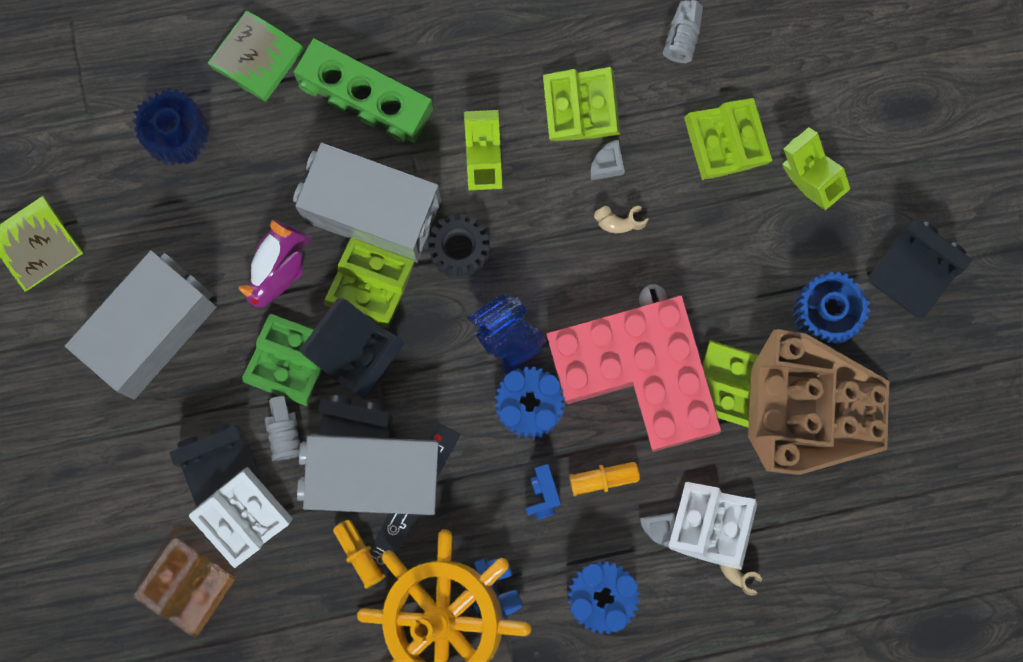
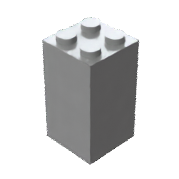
(367, 201)
(142, 324)
(368, 474)

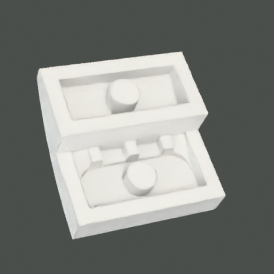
(240, 517)
(713, 525)

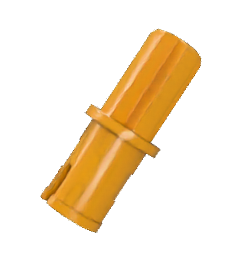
(604, 478)
(358, 553)

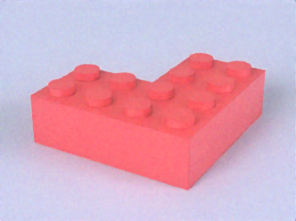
(645, 350)

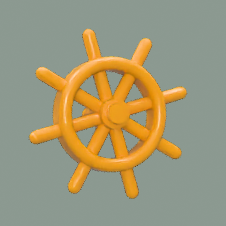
(441, 620)

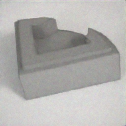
(607, 162)
(659, 528)

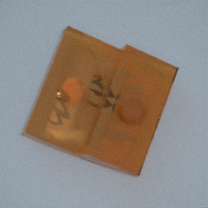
(185, 587)

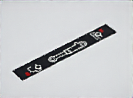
(399, 525)

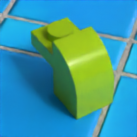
(483, 150)
(813, 171)

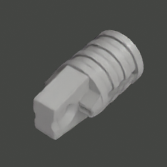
(684, 32)
(282, 430)

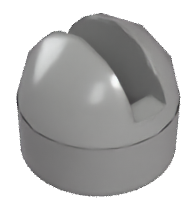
(645, 296)

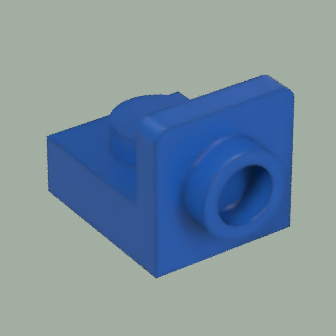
(544, 486)

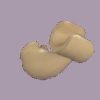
(614, 224)
(736, 577)

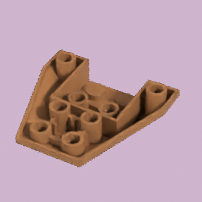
(813, 406)

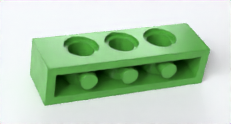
(322, 60)

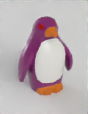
(275, 264)

